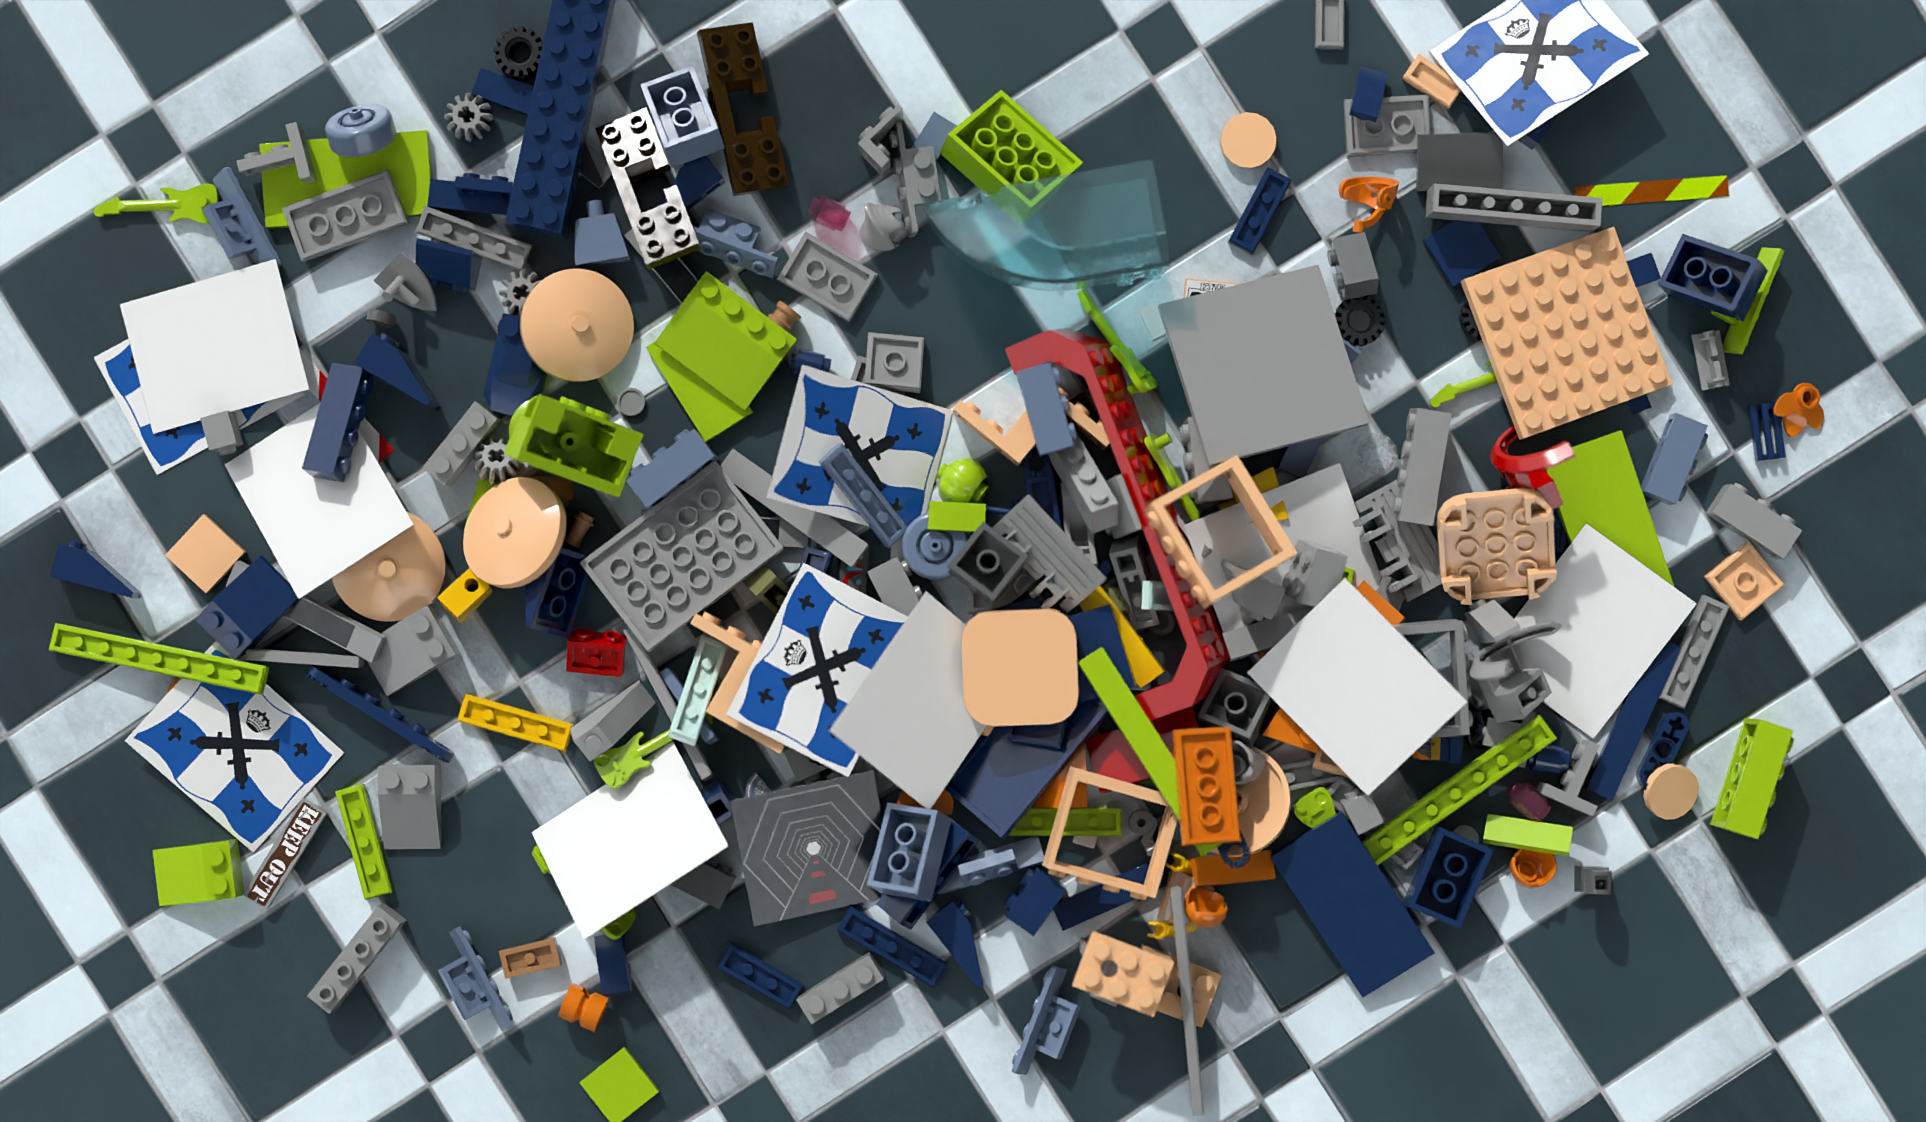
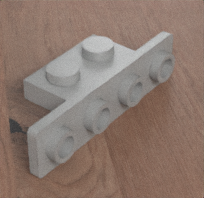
(917, 177)

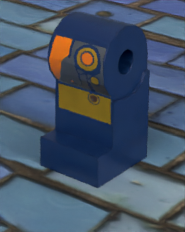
(1440, 749)

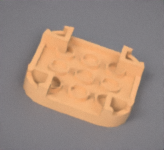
(1496, 544)
(1019, 667)

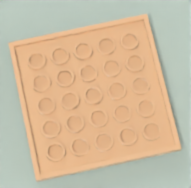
(1566, 332)

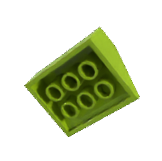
(1006, 147)
(725, 341)

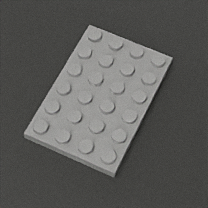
(681, 556)

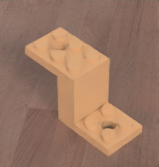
(1020, 438)
(728, 689)
(1144, 978)

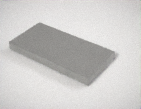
(345, 216)

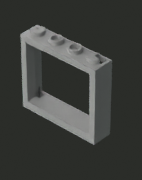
(1459, 664)

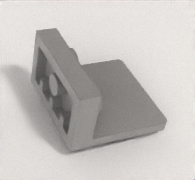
(869, 141)

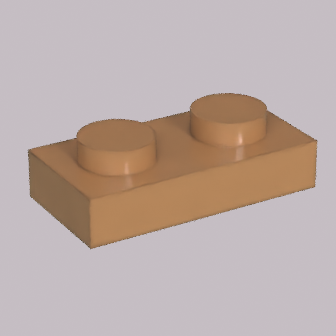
(530, 957)

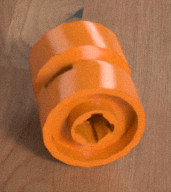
(583, 1007)

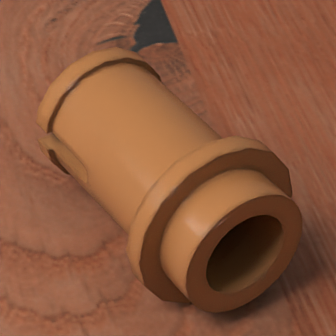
(579, 528)

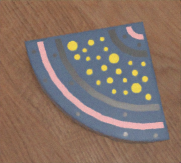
(756, 786)

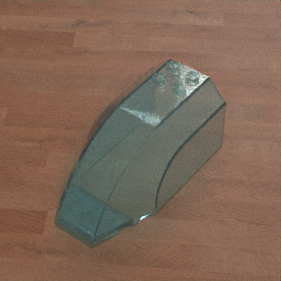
(1061, 229)

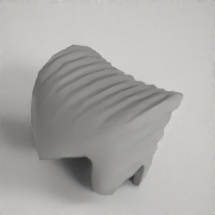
(878, 226)
(1247, 763)

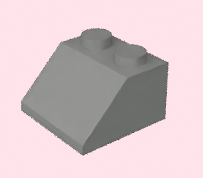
(1256, 598)

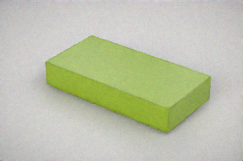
(955, 516)

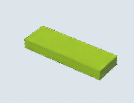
(1528, 835)

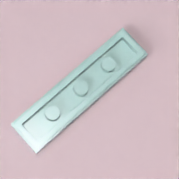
(697, 690)

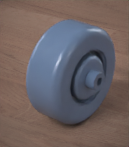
(360, 130)
(931, 551)

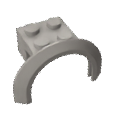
(1505, 685)

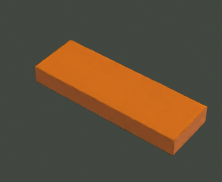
(1213, 870)

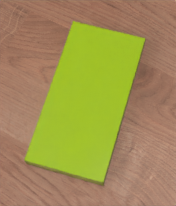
(705, 406)

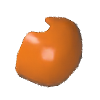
(1533, 868)
(1205, 907)

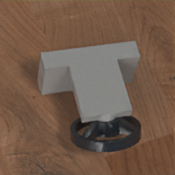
(1493, 732)

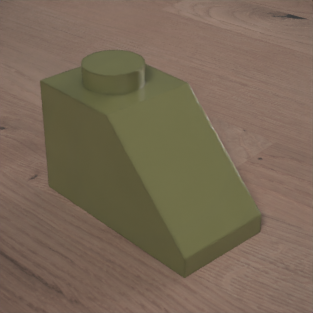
(768, 587)

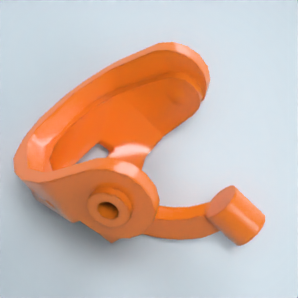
(1361, 190)

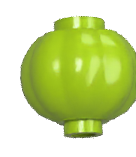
(962, 481)

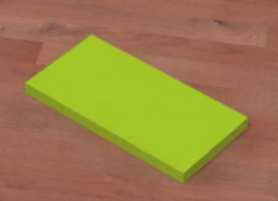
(405, 158)
(1605, 493)

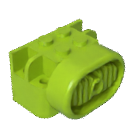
(573, 442)

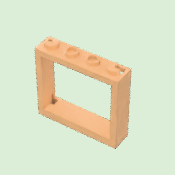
(1255, 507)
(1110, 882)

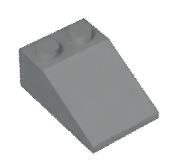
(1127, 516)
(413, 650)
(410, 805)

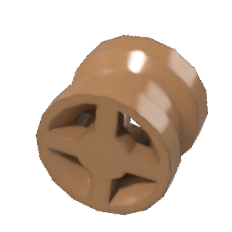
(784, 316)

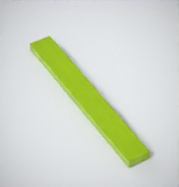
(159, 658)
(1135, 728)
(1459, 789)

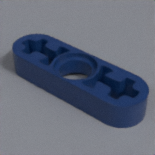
(1665, 728)

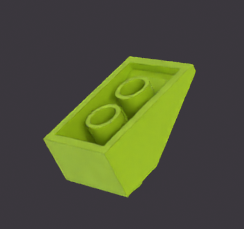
(198, 872)

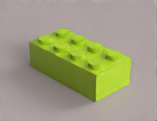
(1752, 777)

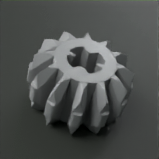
(461, 109)
(512, 289)
(495, 470)

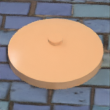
(576, 325)
(514, 532)
(395, 576)
(1262, 808)

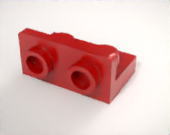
(596, 652)

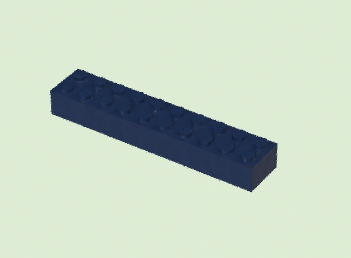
(559, 116)

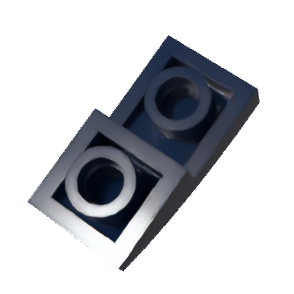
(1368, 94)
(613, 965)

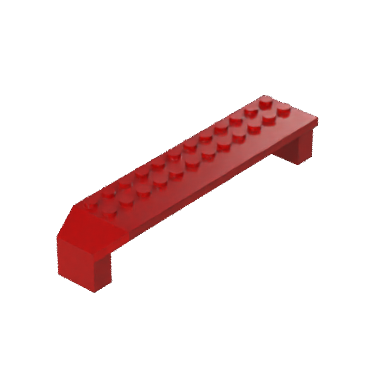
(1095, 361)

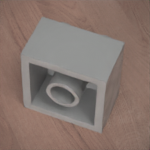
(1313, 572)

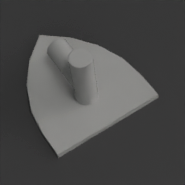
(406, 283)

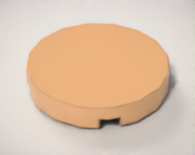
(1248, 140)
(1671, 791)

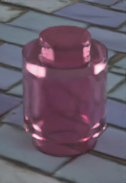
(829, 213)
(1529, 801)

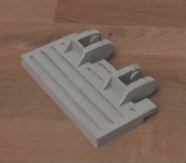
(1406, 542)
(1050, 554)

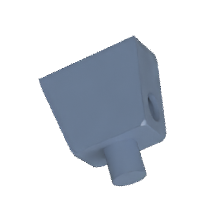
(599, 238)

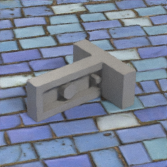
(282, 156)
(1573, 780)

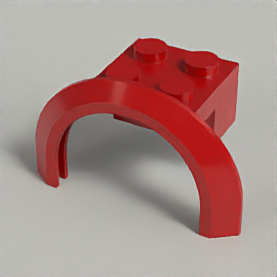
(1530, 469)

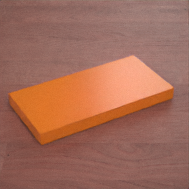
(1206, 786)

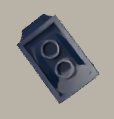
(512, 373)

